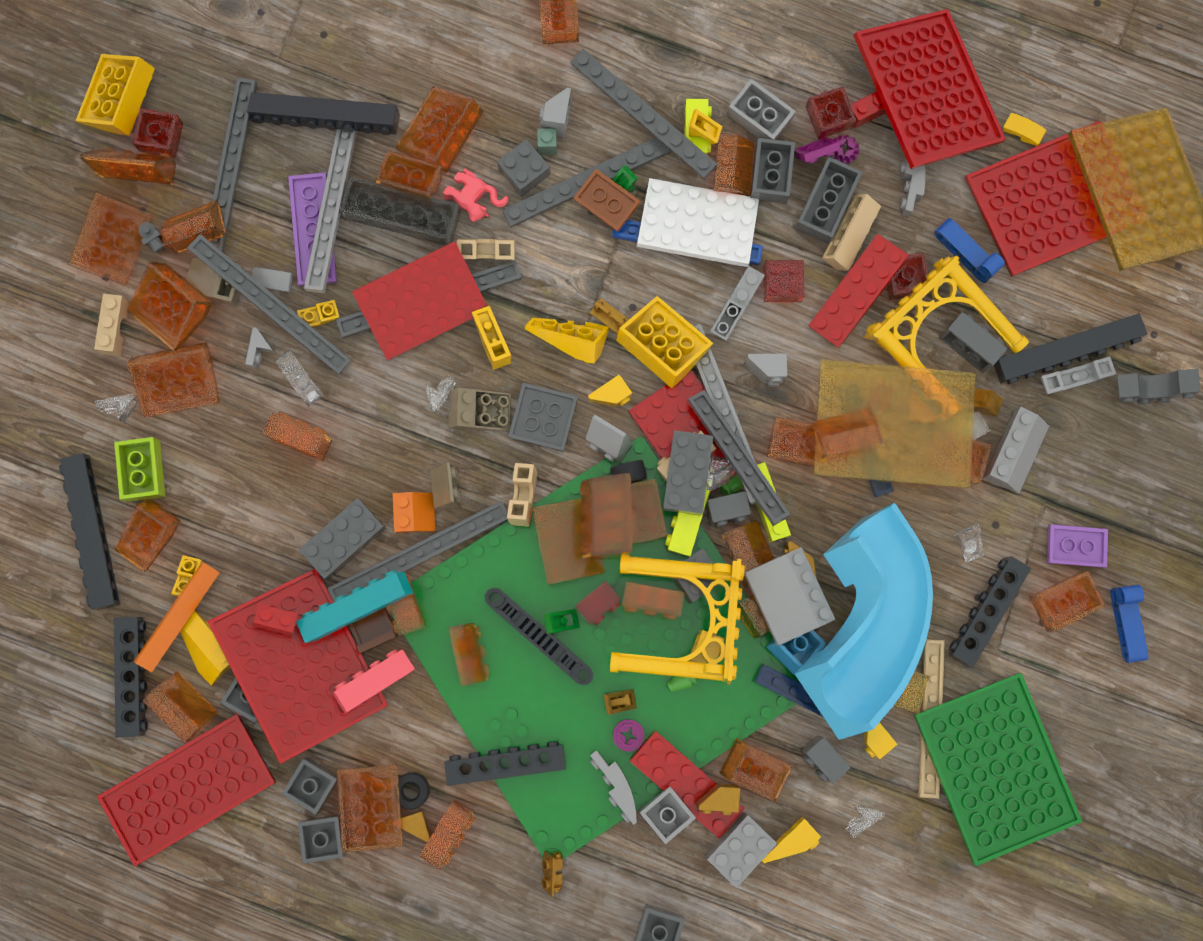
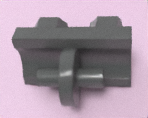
(151, 236)

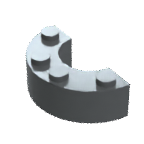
(1158, 387)

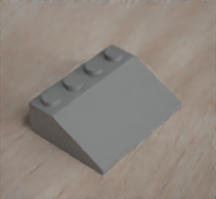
(789, 596)

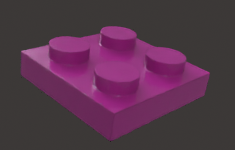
(822, 147)

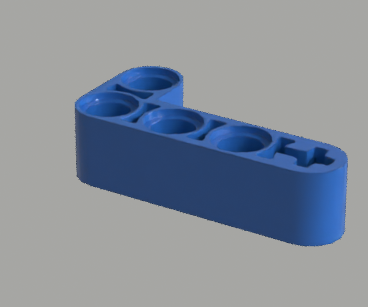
(968, 251)
(1129, 622)

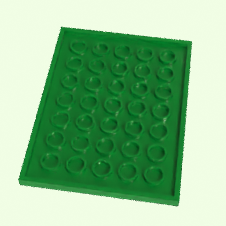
(997, 769)

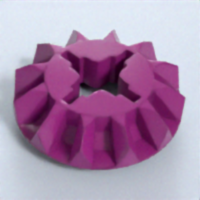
(851, 154)
(619, 738)

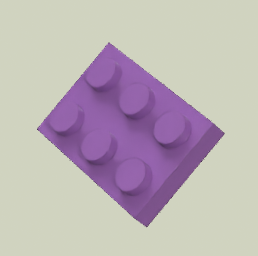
(1077, 546)

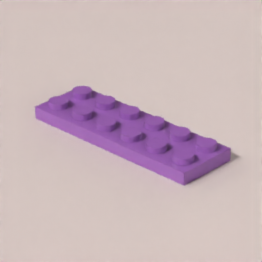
(306, 202)

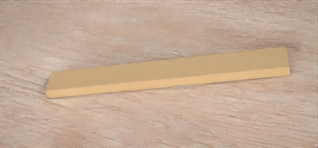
(933, 667)

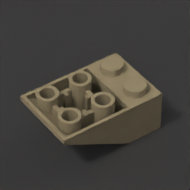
(212, 284)
(479, 410)
(444, 487)

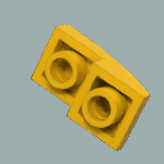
(1028, 130)
(320, 314)
(185, 571)

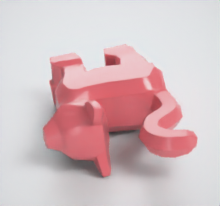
(471, 193)

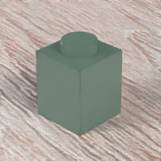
(547, 141)

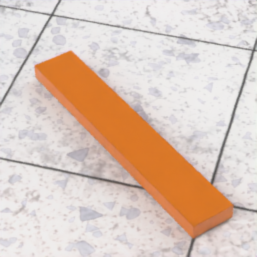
(176, 617)

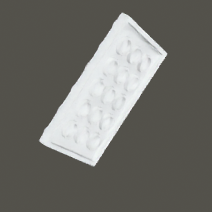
(698, 222)

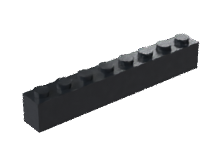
(323, 113)
(1070, 348)
(89, 531)

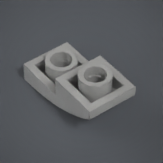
(273, 279)

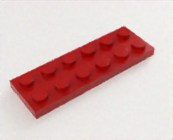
(858, 290)
(672, 769)

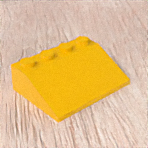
(115, 93)
(663, 341)

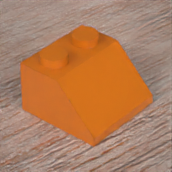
(413, 512)

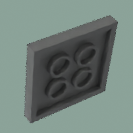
(543, 417)

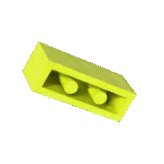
(702, 106)

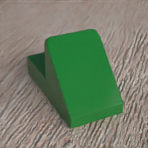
(625, 178)
(561, 621)

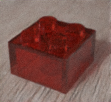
(830, 112)
(157, 132)
(908, 276)
(783, 281)
(598, 603)

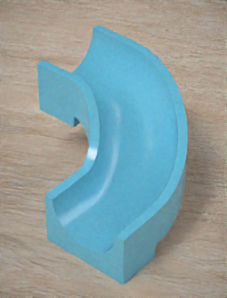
(884, 635)

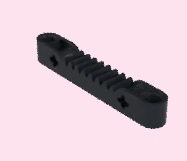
(538, 636)

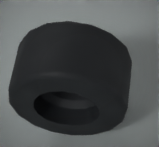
(635, 468)
(424, 790)

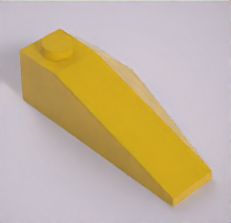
(578, 341)
(204, 649)

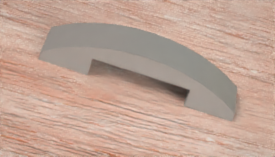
(1078, 376)

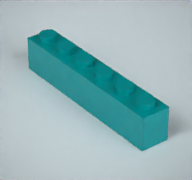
(355, 606)

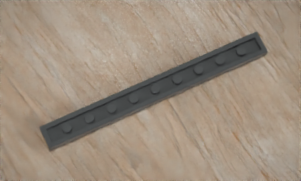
(644, 114)
(232, 154)
(568, 188)
(485, 280)
(268, 304)
(425, 549)

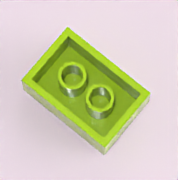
(139, 469)

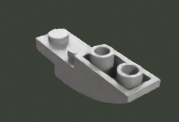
(913, 187)
(737, 303)
(621, 793)

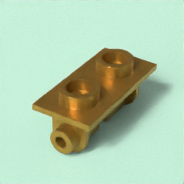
(608, 315)
(551, 880)

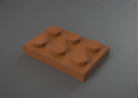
(606, 200)

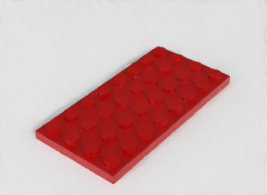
(186, 789)

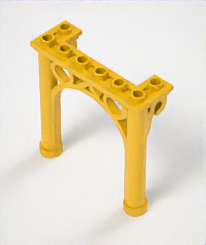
(955, 277)
(682, 666)

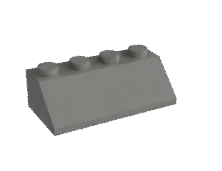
(1017, 450)

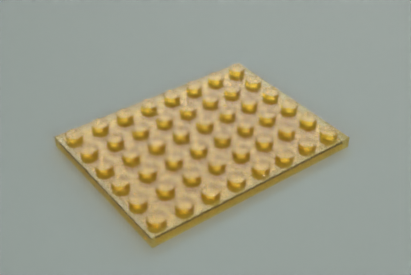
(1141, 187)
(920, 415)

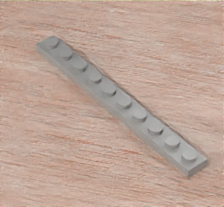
(329, 212)
(720, 396)

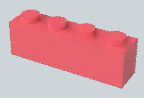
(373, 681)

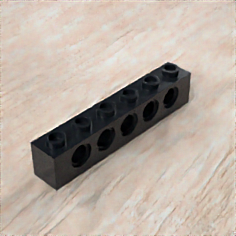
(1018, 572)
(123, 686)
(456, 776)

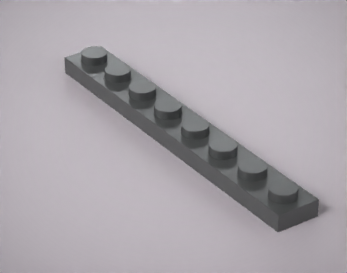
(739, 458)

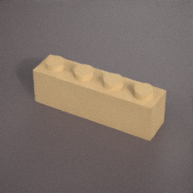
(851, 232)

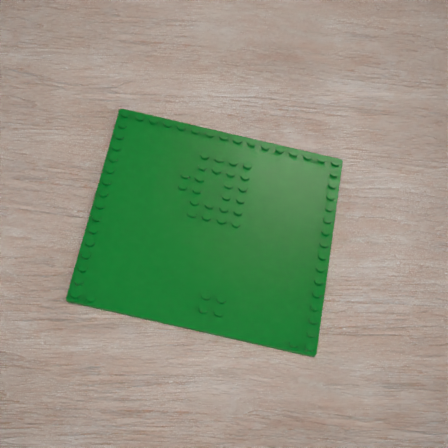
(538, 703)

